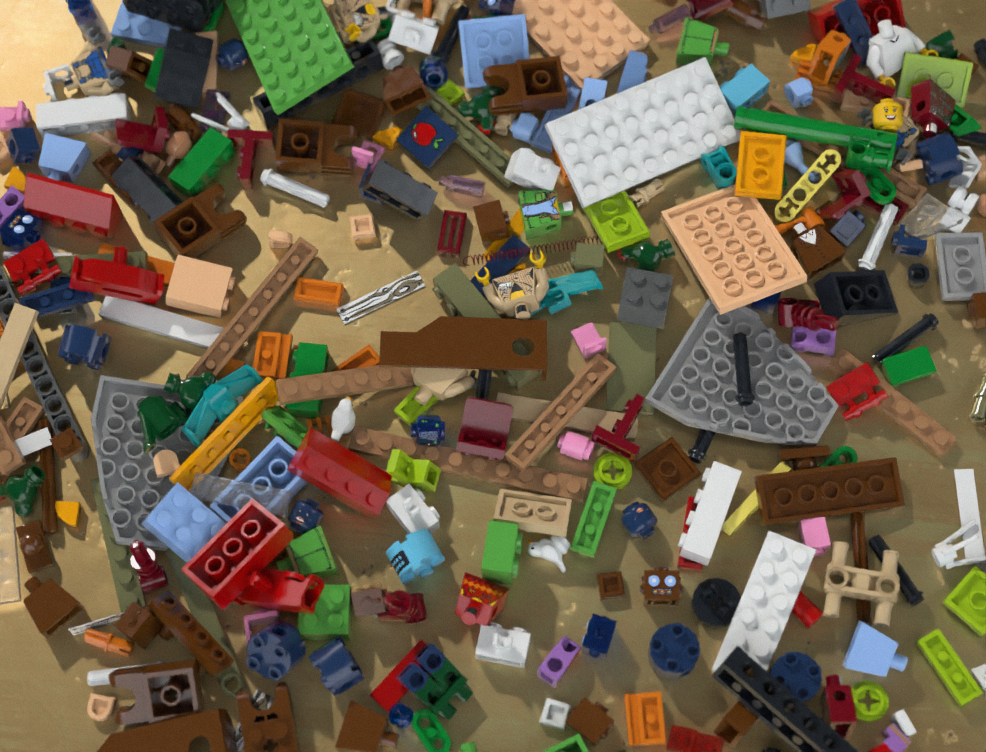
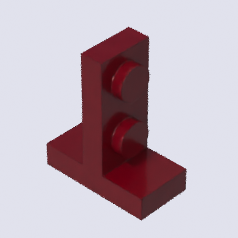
(860, 84)
(249, 142)
(617, 440)

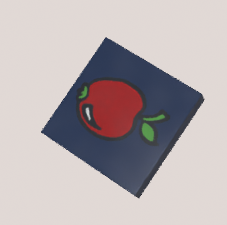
(427, 137)

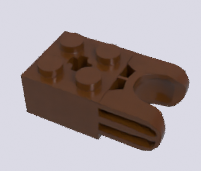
(529, 84)
(318, 147)
(201, 221)
(153, 694)
(268, 726)

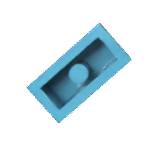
(744, 88)

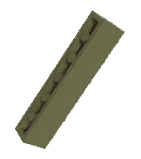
(467, 301)

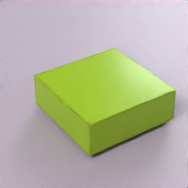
(451, 93)

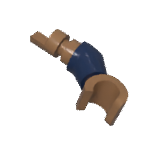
(123, 153)

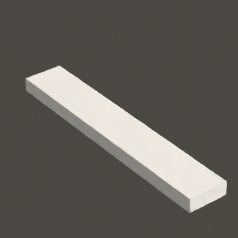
(160, 321)

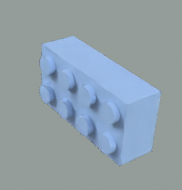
(266, 470)
(183, 522)

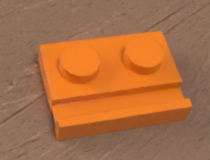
(272, 354)
(644, 719)

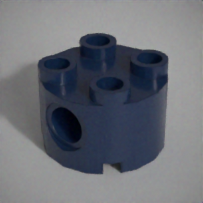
(939, 158)
(84, 345)
(275, 650)
(673, 651)
(337, 666)
(798, 674)

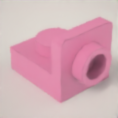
(14, 117)

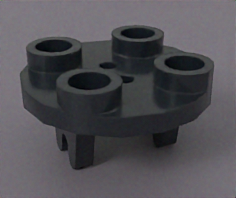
(707, 594)

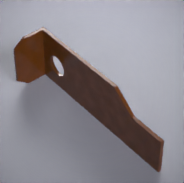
(467, 345)
(176, 734)

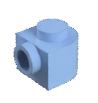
(799, 92)
(525, 127)

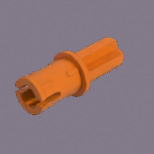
(109, 642)

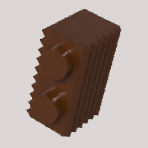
(129, 63)

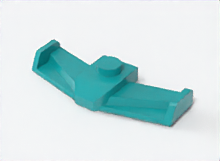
(565, 286)
(219, 402)

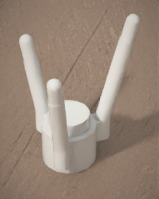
(236, 122)
(945, 554)

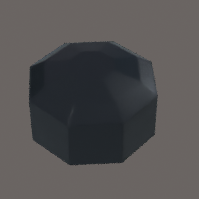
(917, 275)

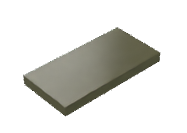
(634, 355)

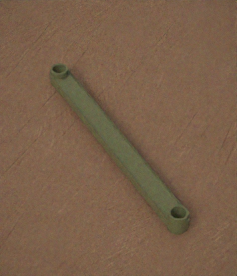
(203, 611)

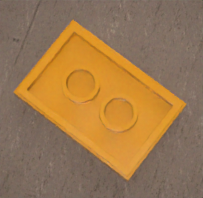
(760, 165)

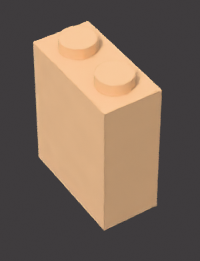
(200, 286)

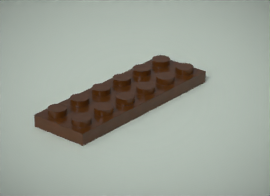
(829, 491)

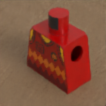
(480, 600)

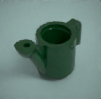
(159, 420)

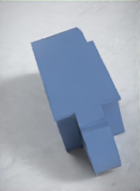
(634, 71)

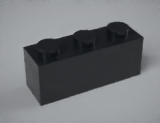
(145, 188)
(399, 190)

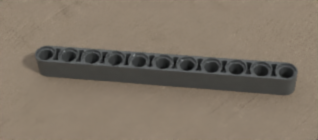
(43, 378)

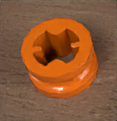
(243, 453)

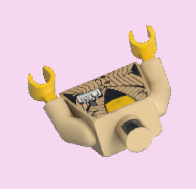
(357, 19)
(517, 292)

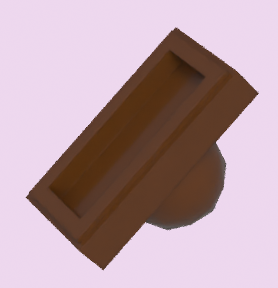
(803, 457)
(34, 546)

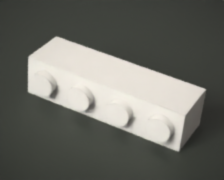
(81, 115)
(710, 513)

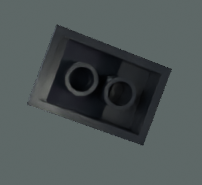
(183, 68)
(855, 296)

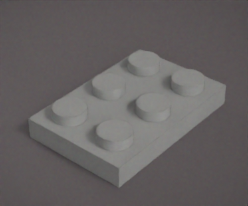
(960, 265)

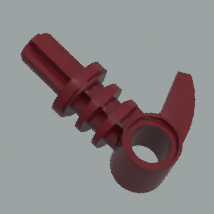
(804, 313)
(149, 572)
(404, 607)

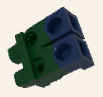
(439, 689)

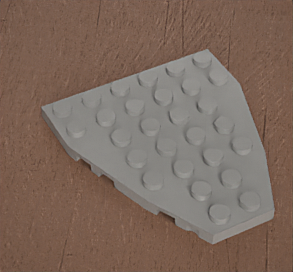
(702, 386)
(124, 471)

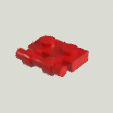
(30, 261)
(854, 384)

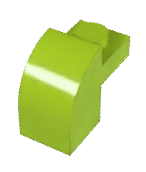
(416, 472)

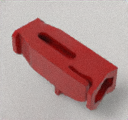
(116, 278)
(281, 591)

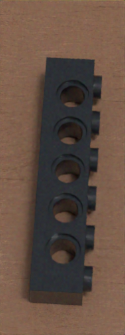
(366, 62)
(777, 705)

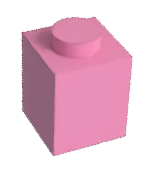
(814, 534)

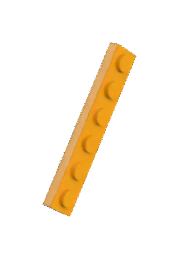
(228, 434)

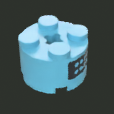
(415, 556)

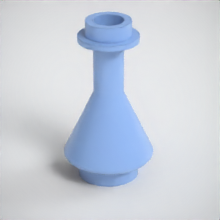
(795, 158)

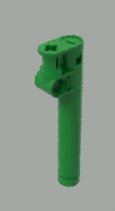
(865, 145)

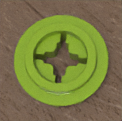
(619, 463)
(875, 693)

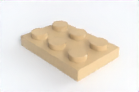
(533, 512)

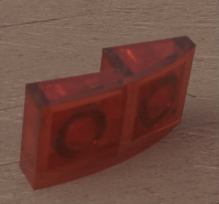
(690, 740)

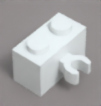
(413, 31)
(532, 171)
(411, 510)
(503, 645)

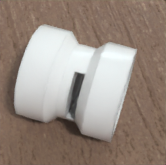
(390, 56)
(963, 200)

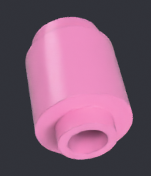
(576, 446)

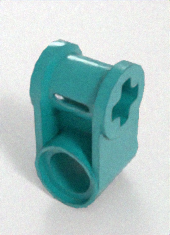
(718, 165)

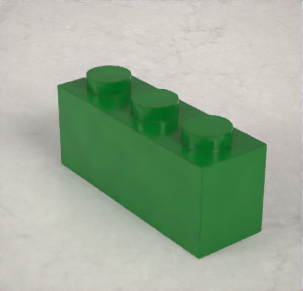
(202, 163)
(308, 360)

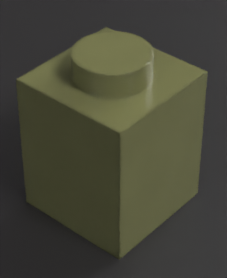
(588, 257)

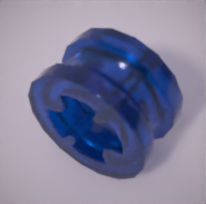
(401, 715)

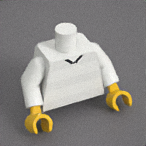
(888, 51)

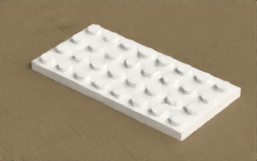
(643, 132)

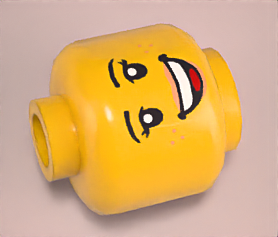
(888, 115)

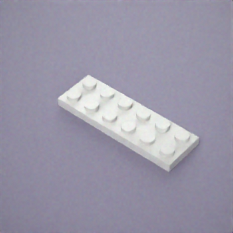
(767, 599)

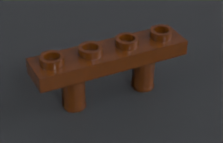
(182, 624)

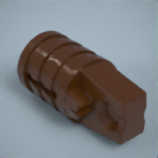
(745, 15)
(183, 122)

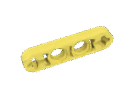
(809, 188)
(748, 507)

